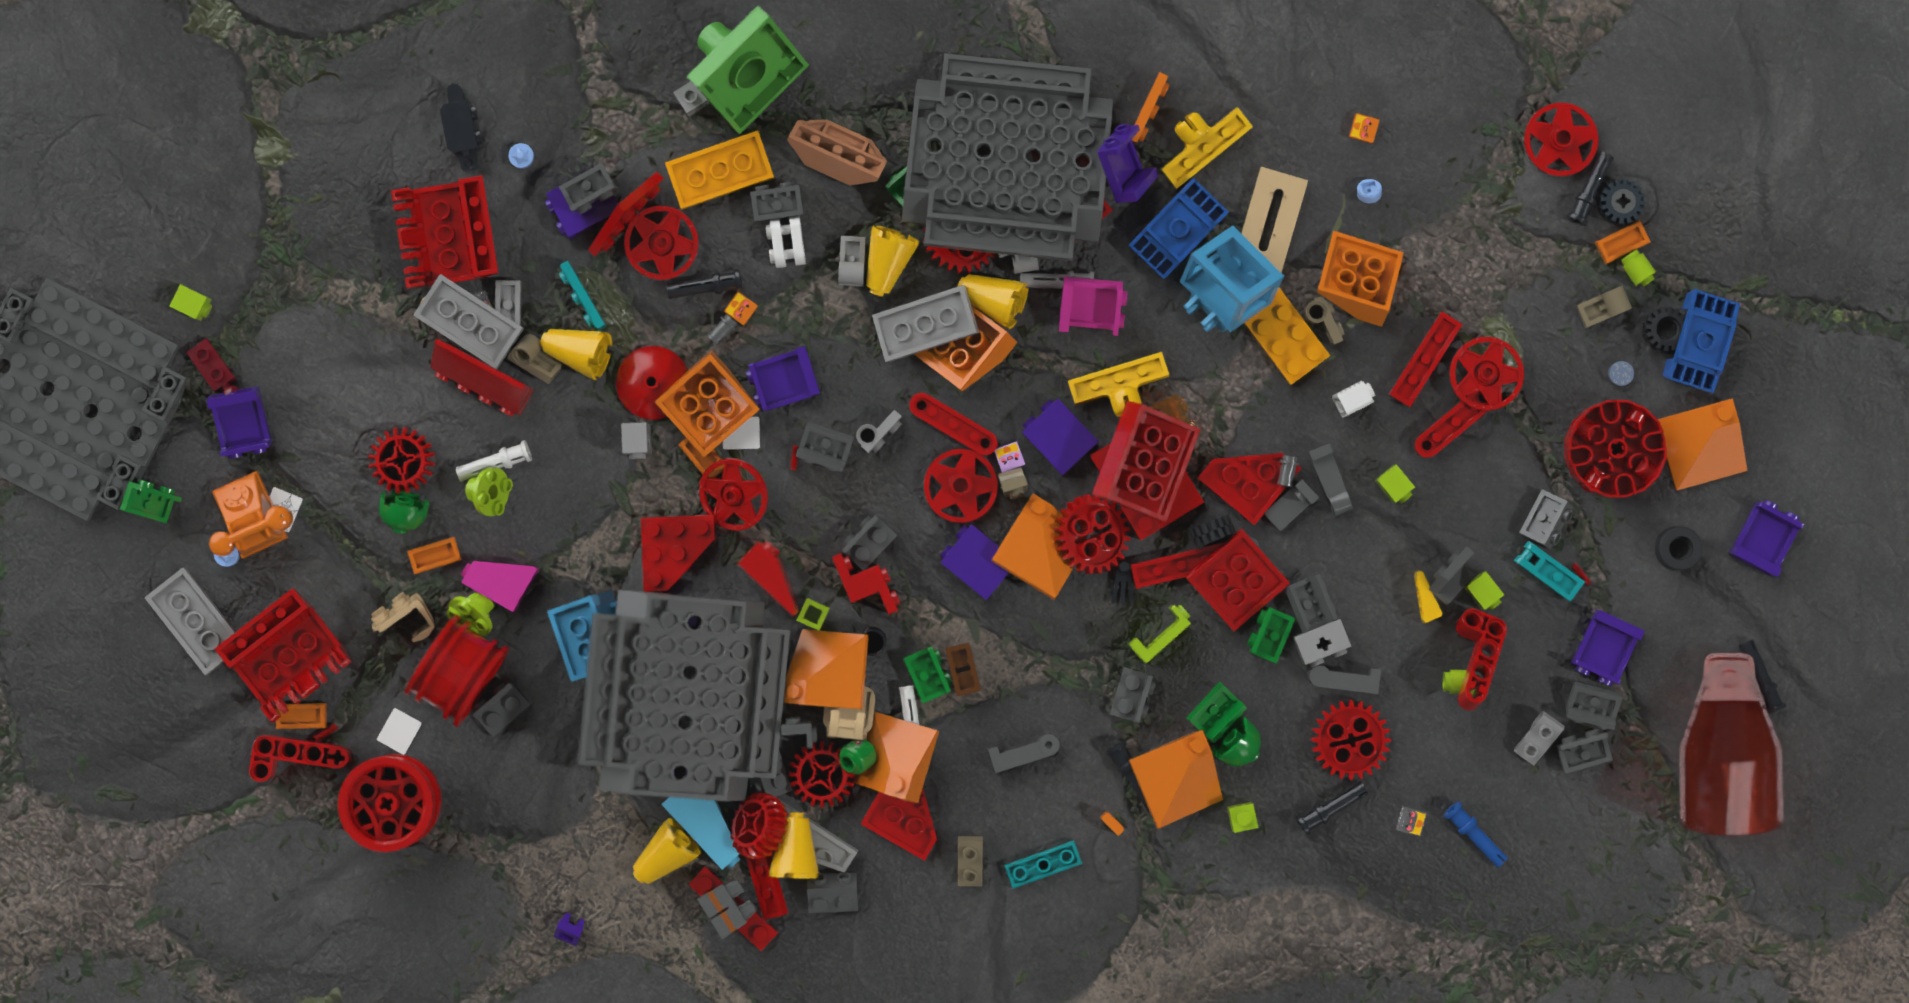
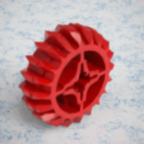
(380, 464)
(804, 787)
(758, 825)

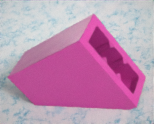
(500, 582)

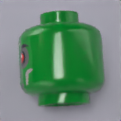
(857, 756)

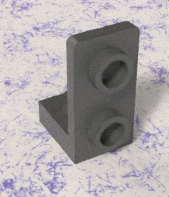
(1291, 505)

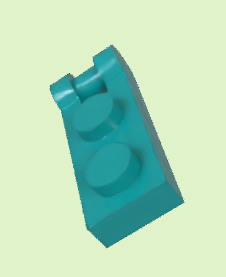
(1550, 571)

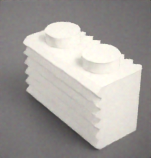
(1353, 398)

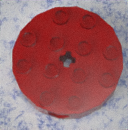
(1639, 446)

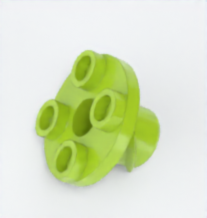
(489, 491)
(474, 610)

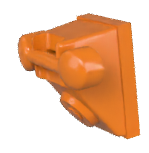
(249, 518)

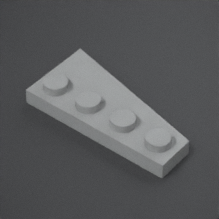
(829, 848)

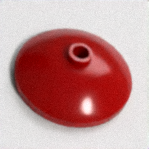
(637, 369)

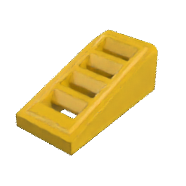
(1427, 602)

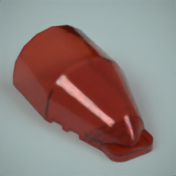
(1730, 755)

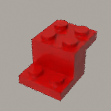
(866, 582)

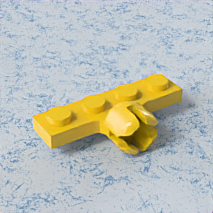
(1203, 143)
(1119, 382)

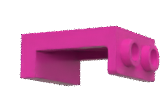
(1092, 304)

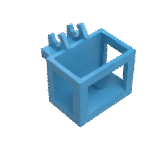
(1231, 282)
(573, 629)

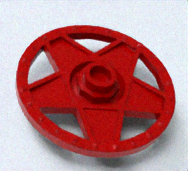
(1561, 139)
(661, 242)
(1486, 373)
(960, 485)
(733, 494)

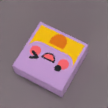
(1009, 457)

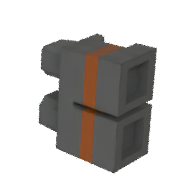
(723, 897)

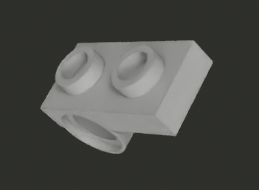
(852, 261)
(890, 425)
(1539, 738)

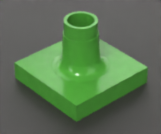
(745, 67)

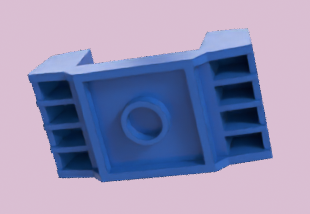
(1178, 228)
(1703, 340)

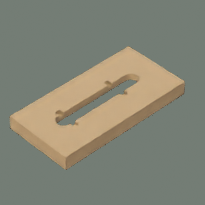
(1293, 193)

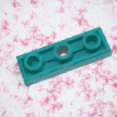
(581, 296)
(1028, 870)

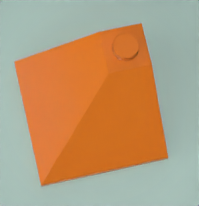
(1360, 277)
(970, 357)
(707, 403)
(1704, 444)
(1031, 549)
(827, 670)
(901, 757)
(1178, 778)

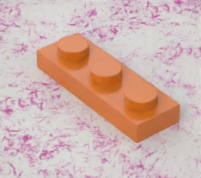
(1150, 109)

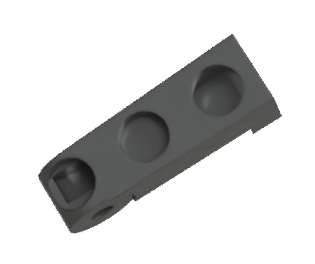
(1330, 479)
(1322, 677)
(1045, 746)

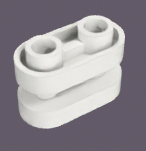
(775, 232)

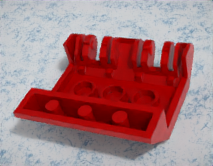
(446, 232)
(283, 653)

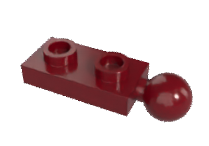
(212, 367)

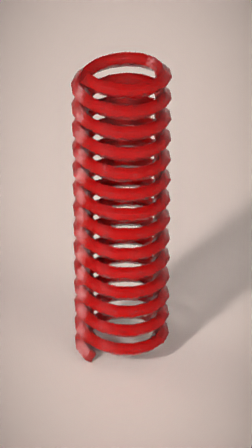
(794, 462)
(1580, 574)
(324, 735)

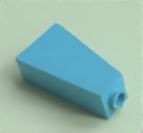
(706, 826)

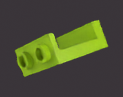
(1148, 652)

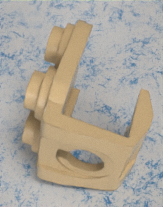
(402, 605)
(850, 722)

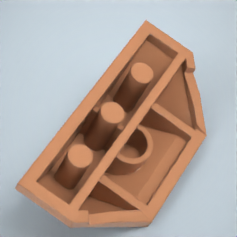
(837, 151)

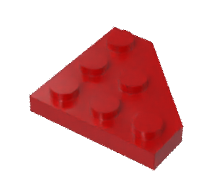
(625, 213)
(1246, 482)
(673, 547)
(902, 823)

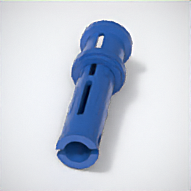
(1467, 826)

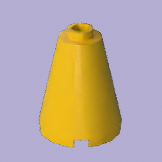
(887, 258)
(996, 297)
(579, 349)
(665, 852)
(796, 853)

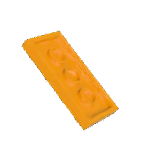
(719, 170)
(1286, 338)

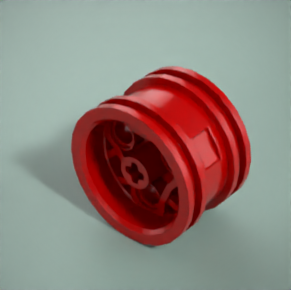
(456, 670)
(380, 811)

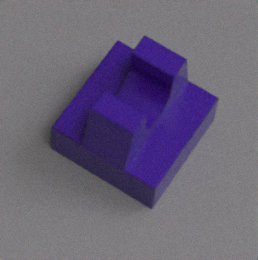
(568, 932)

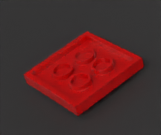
(1237, 579)

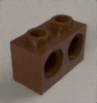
(963, 669)

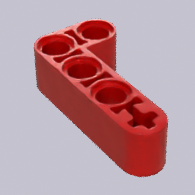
(1479, 662)
(302, 755)

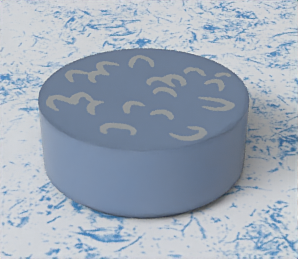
(1620, 373)

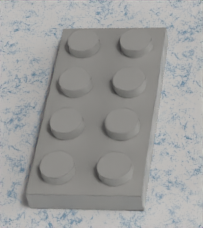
(468, 321)
(925, 323)
(191, 618)

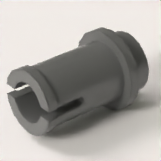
(722, 329)
(1287, 470)

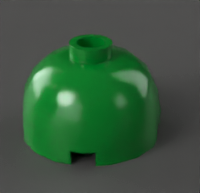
(403, 511)
(1239, 744)

